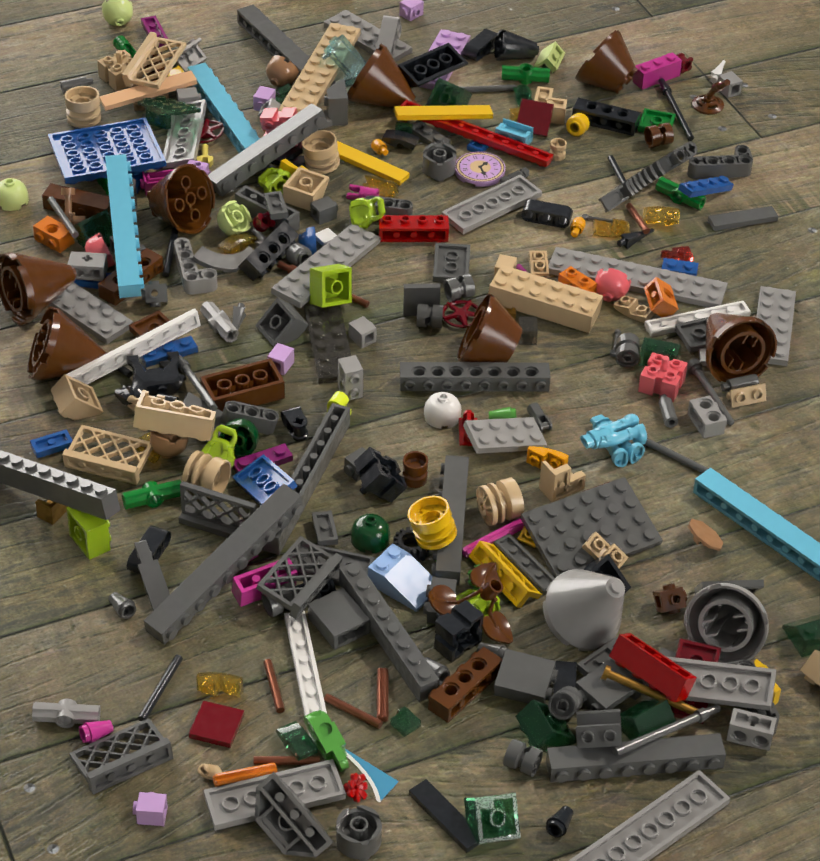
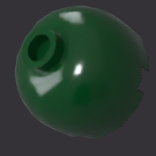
(246, 437)
(370, 533)

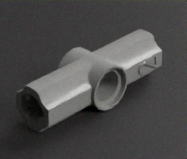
(219, 321)
(65, 713)

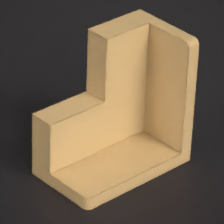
(545, 95)
(560, 481)

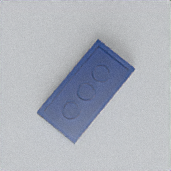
(262, 479)

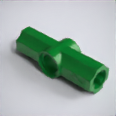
(525, 74)
(671, 189)
(151, 494)

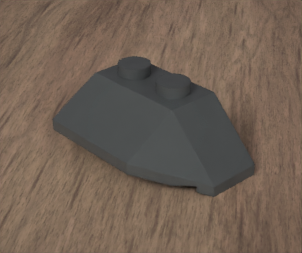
(288, 819)

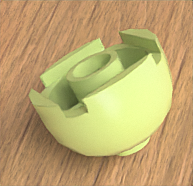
(117, 12)
(13, 194)
(233, 218)

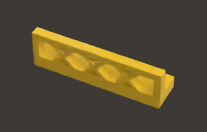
(515, 584)

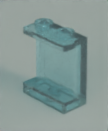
(345, 57)

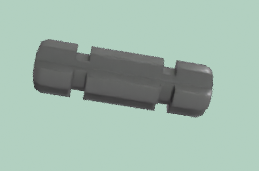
(524, 172)

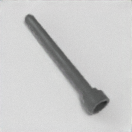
(695, 367)

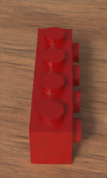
(414, 228)
(652, 667)

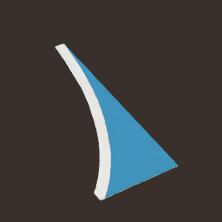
(379, 781)

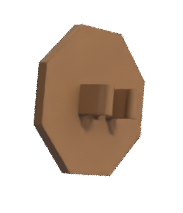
(705, 535)

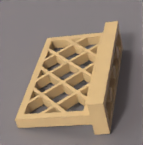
(143, 58)
(103, 465)

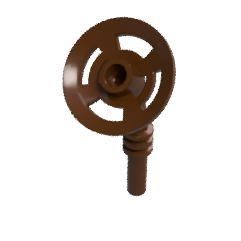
(708, 99)

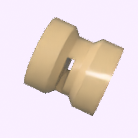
(558, 150)

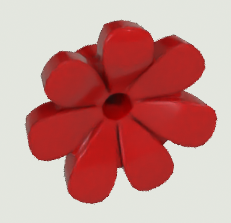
(356, 787)

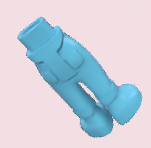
(615, 433)
(623, 452)

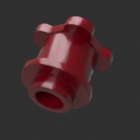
(686, 63)
(263, 221)

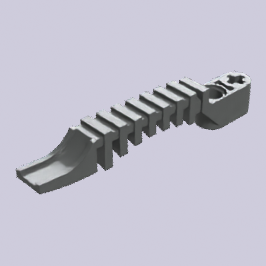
(648, 175)

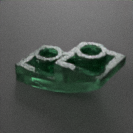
(520, 92)
(298, 740)

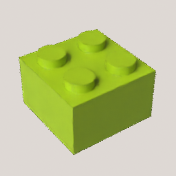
(330, 285)
(89, 532)

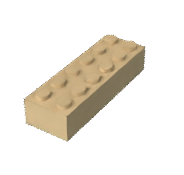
(546, 298)

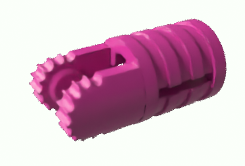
(362, 190)

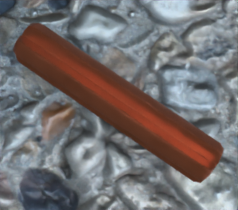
(382, 694)

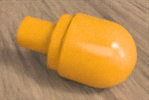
(379, 147)
(577, 226)

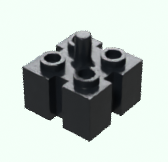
(379, 475)
(458, 630)

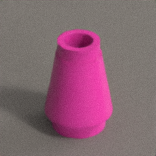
(93, 731)

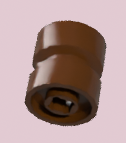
(660, 134)
(415, 469)

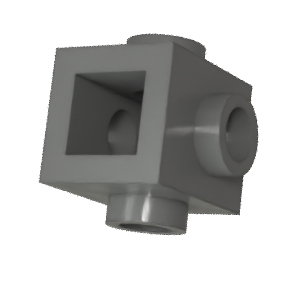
(155, 301)

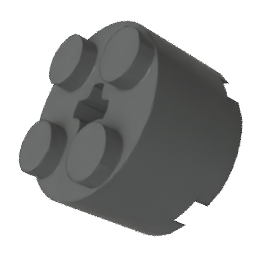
(439, 161)
(358, 832)

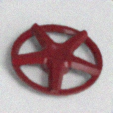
(207, 131)
(460, 314)

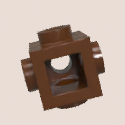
(670, 599)

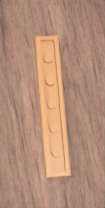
(139, 92)

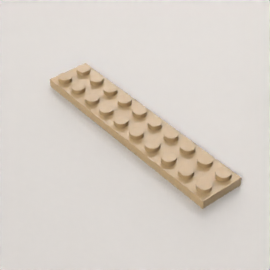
(318, 73)

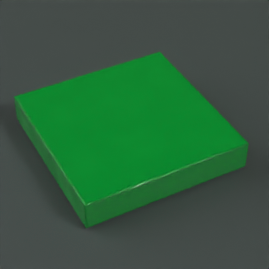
(654, 117)

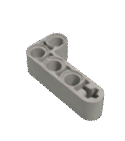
(389, 32)
(193, 279)

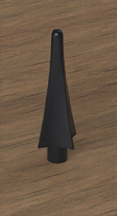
(630, 239)

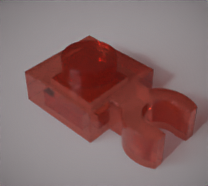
(678, 253)

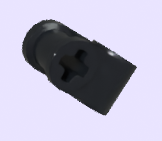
(295, 423)

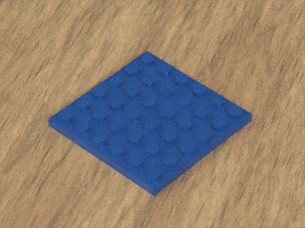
(83, 150)

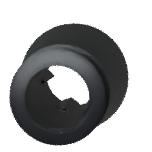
(559, 822)

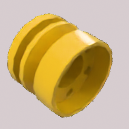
(432, 522)

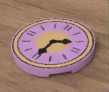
(480, 169)

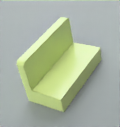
(551, 57)

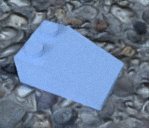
(400, 577)

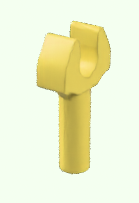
(205, 157)

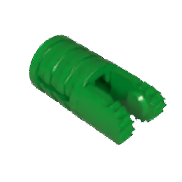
(122, 43)

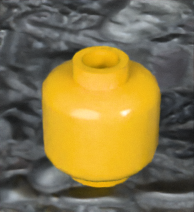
(577, 124)

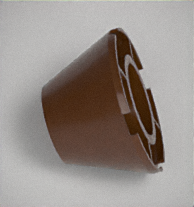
(491, 334)

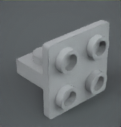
(191, 55)

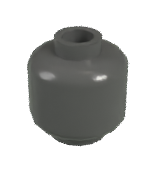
(297, 254)

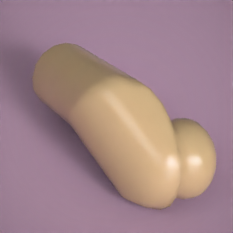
(208, 770)

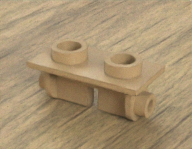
(747, 395)

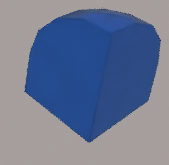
(308, 239)

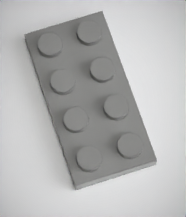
(504, 434)

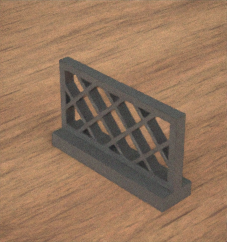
(214, 521)
(312, 583)
(126, 764)

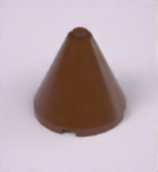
(381, 82)
(31, 284)
(738, 346)
(60, 347)

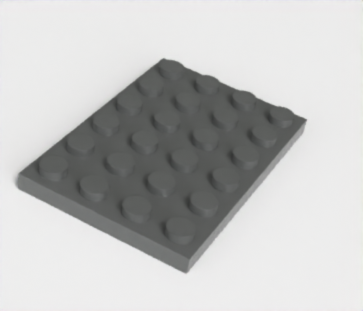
(566, 524)

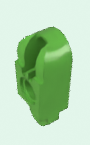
(327, 738)

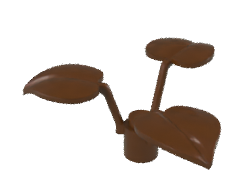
(487, 580)

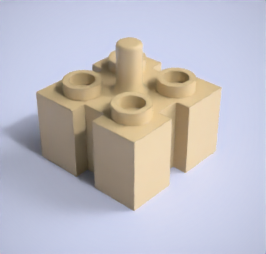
(111, 69)

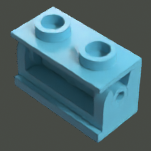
(515, 131)

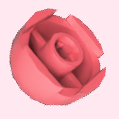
(97, 245)
(612, 284)

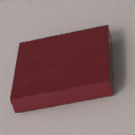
(536, 115)
(216, 724)

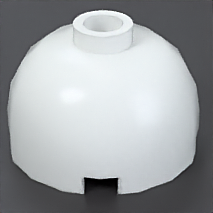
(442, 410)

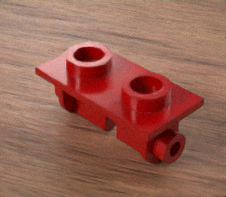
(463, 437)

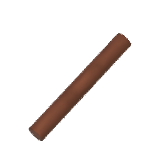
(637, 218)
(274, 686)
(353, 711)
(285, 760)

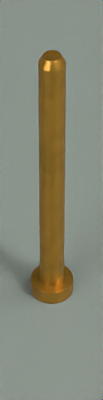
(608, 673)

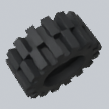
(407, 537)

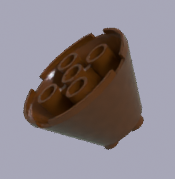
(610, 65)
(183, 199)

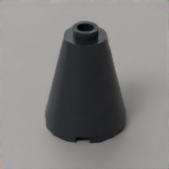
(514, 47)

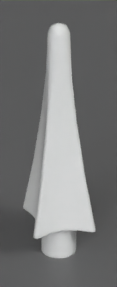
(717, 71)

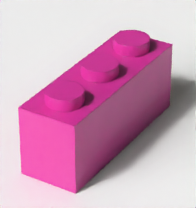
(650, 72)
(245, 584)

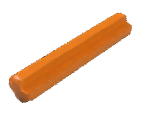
(243, 774)

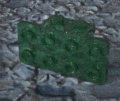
(160, 110)

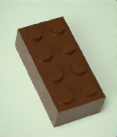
(248, 384)

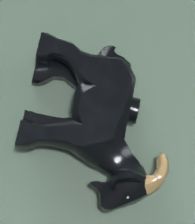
(155, 380)

